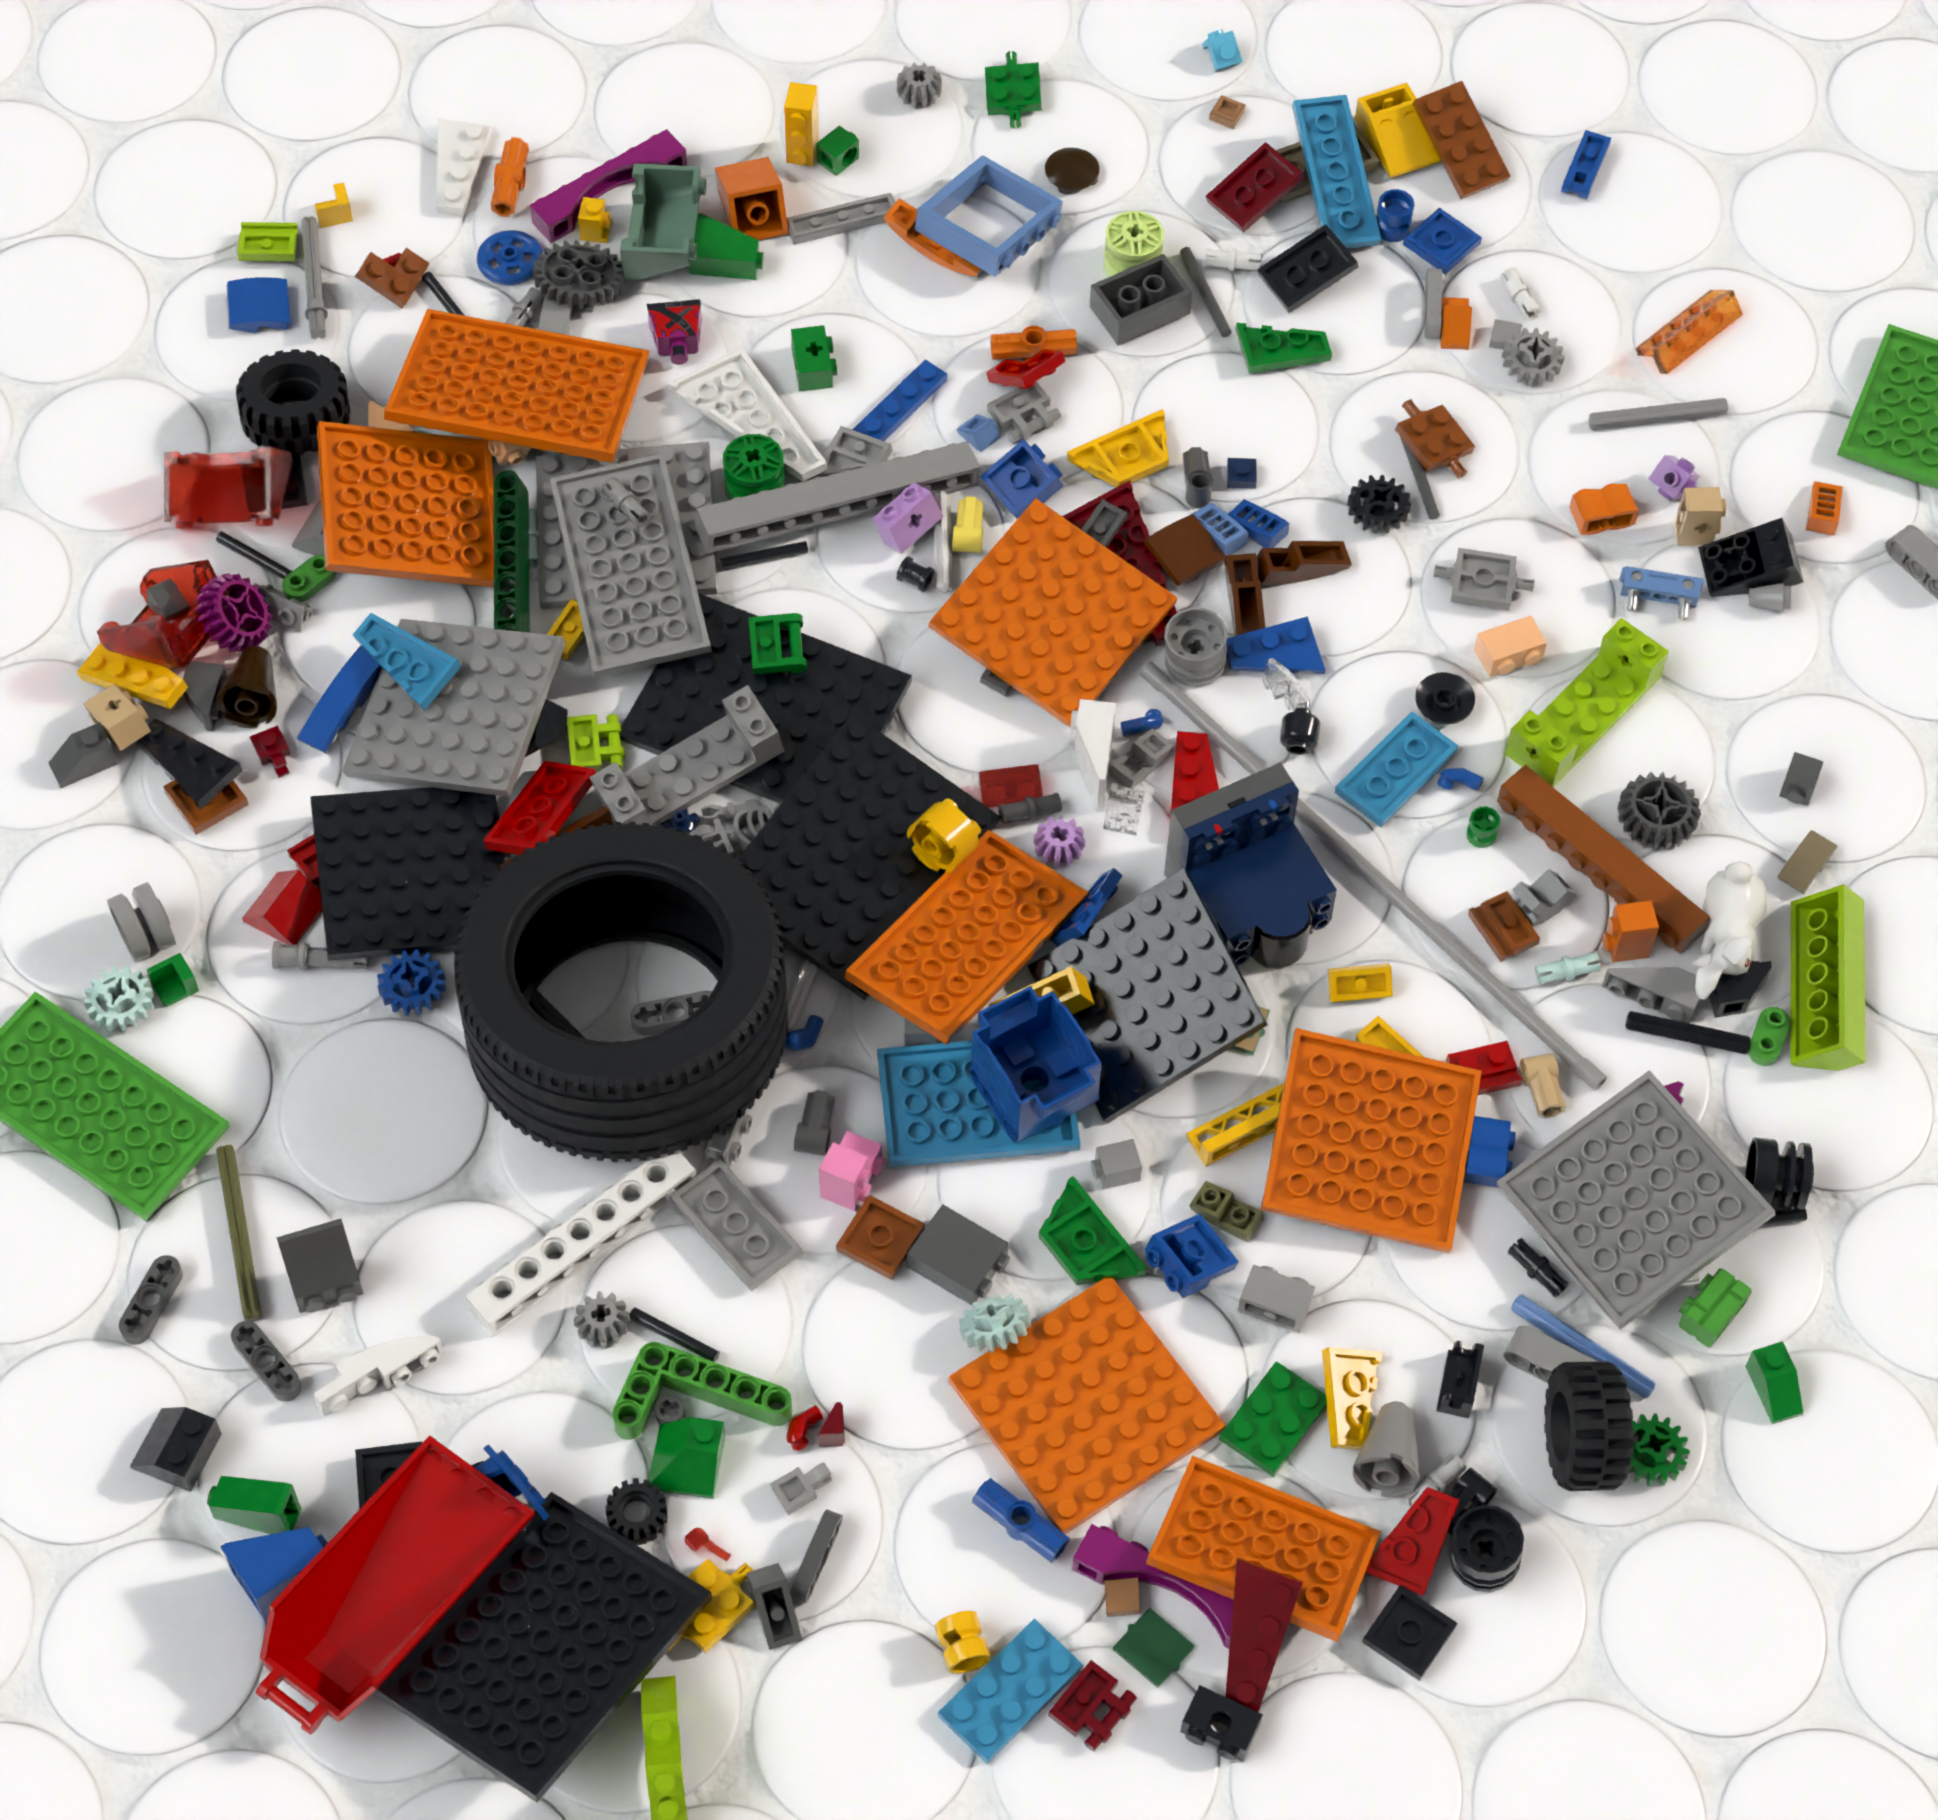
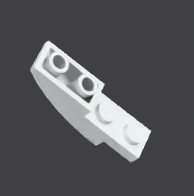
(389, 1362)

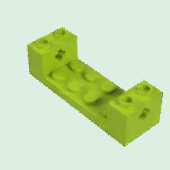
(1588, 704)

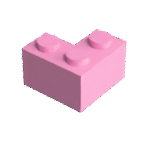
(849, 1170)

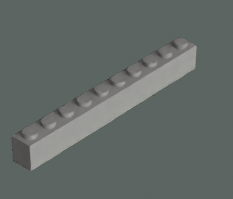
(833, 496)

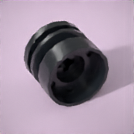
(1783, 1174)
(1486, 1530)

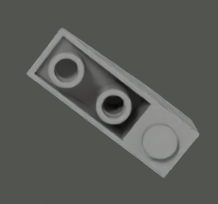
(1662, 989)

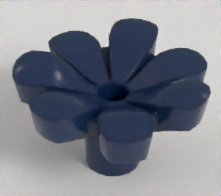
(683, 821)

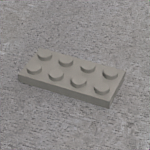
(736, 1224)

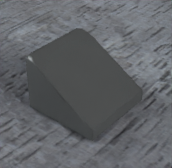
(166, 599)

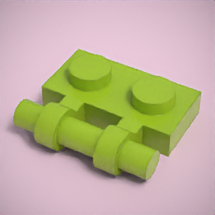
(585, 743)

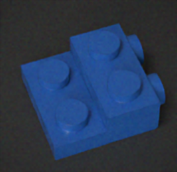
(1022, 477)
(1189, 1255)

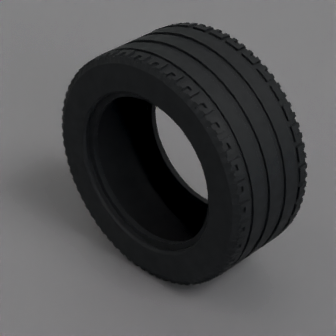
(602, 890)

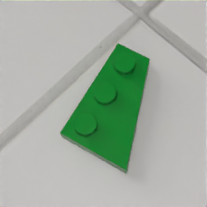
(1276, 349)

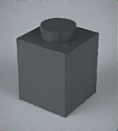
(1801, 779)

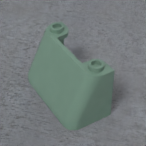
(662, 220)

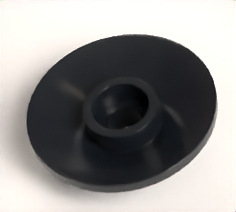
(1448, 689)

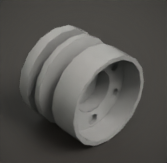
(1195, 646)

